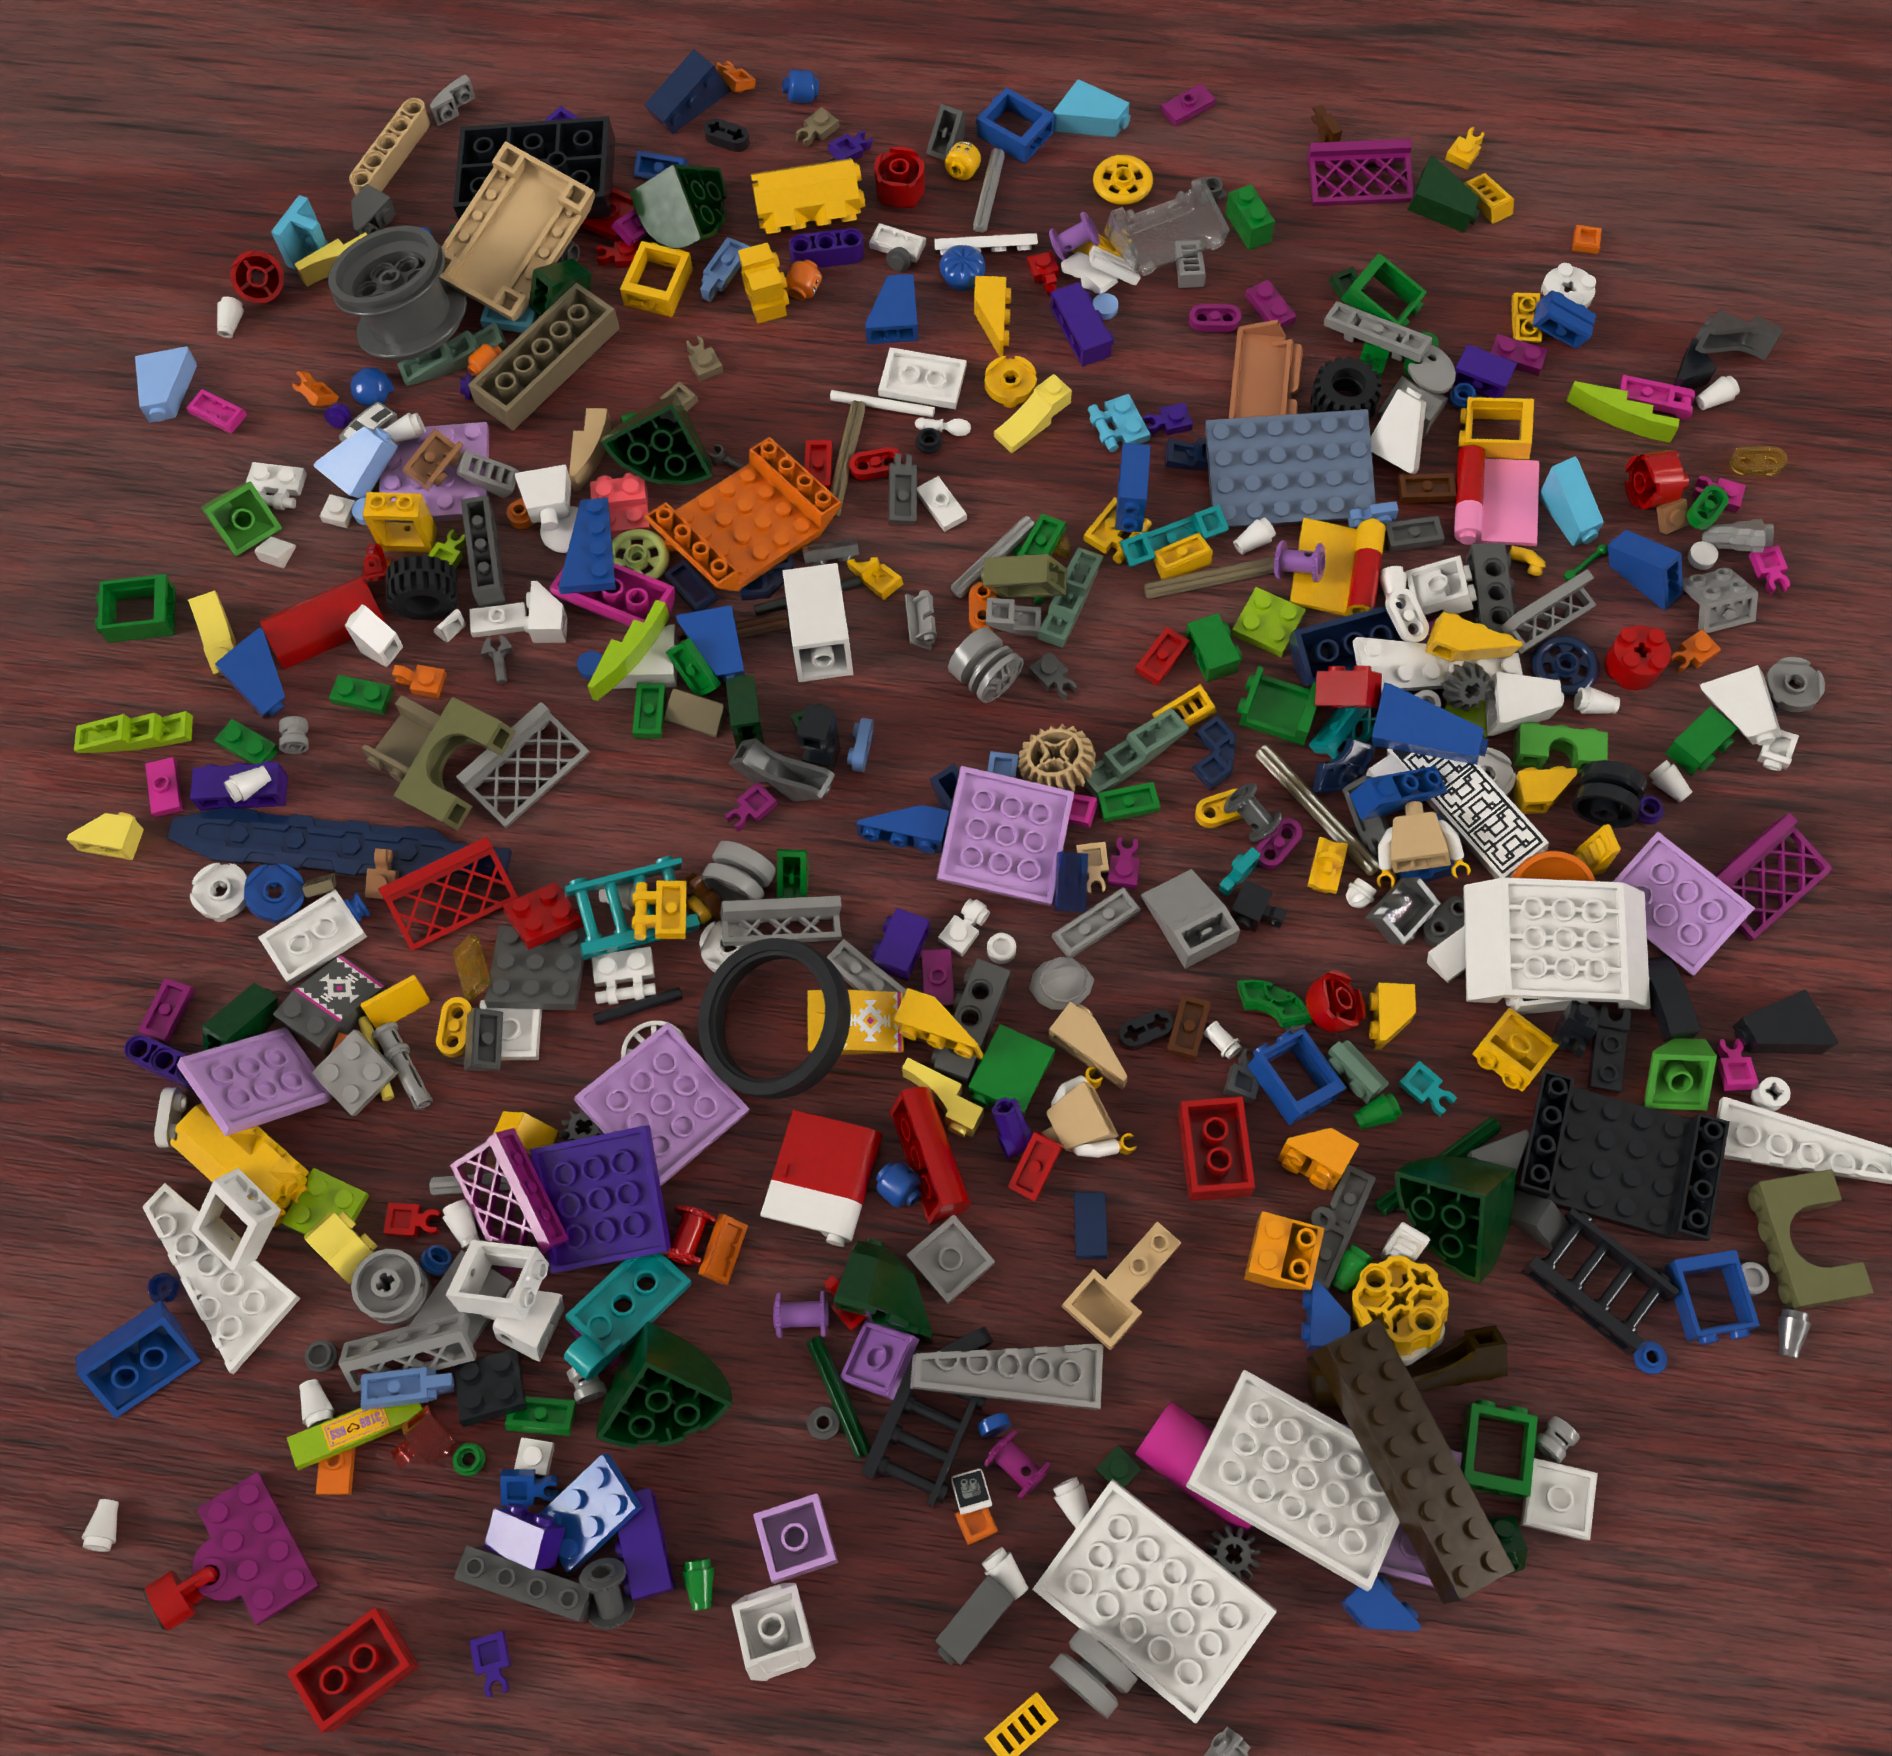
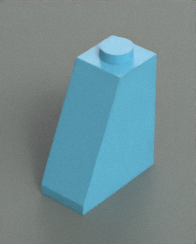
(1091, 112)
(1571, 502)

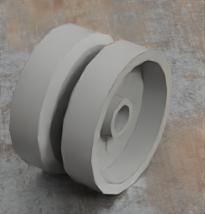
(738, 872)
(393, 1270)
(1096, 1669)

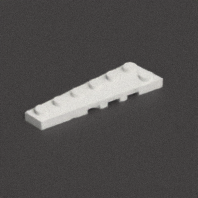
(1413, 669)
(1790, 1143)

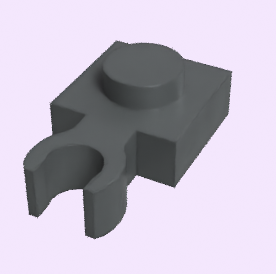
(1051, 673)
(1241, 1080)

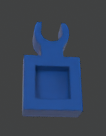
(523, 1487)

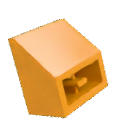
(1318, 1156)
(1284, 1253)

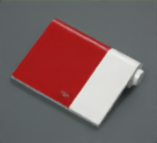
(822, 1175)

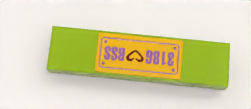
(347, 1432)

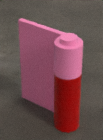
(1495, 499)

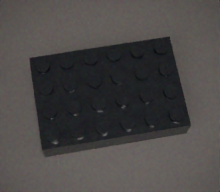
(573, 146)

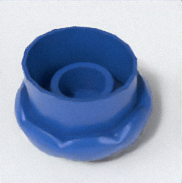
(961, 265)

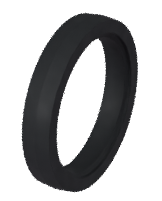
(716, 1000)

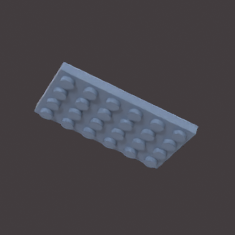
(1290, 467)

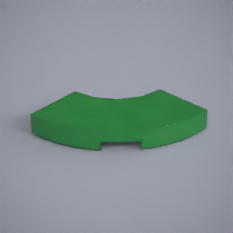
(1278, 1003)

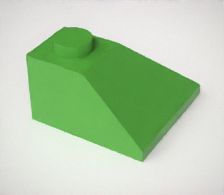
(241, 518)
(1681, 1075)

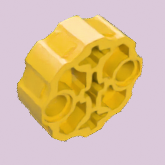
(1422, 1293)

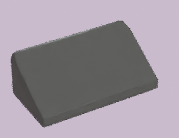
(483, 1040)

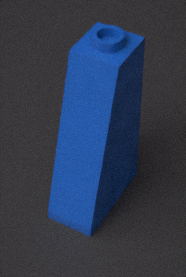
(1425, 729)

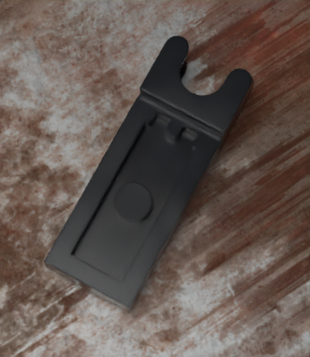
(1609, 1052)

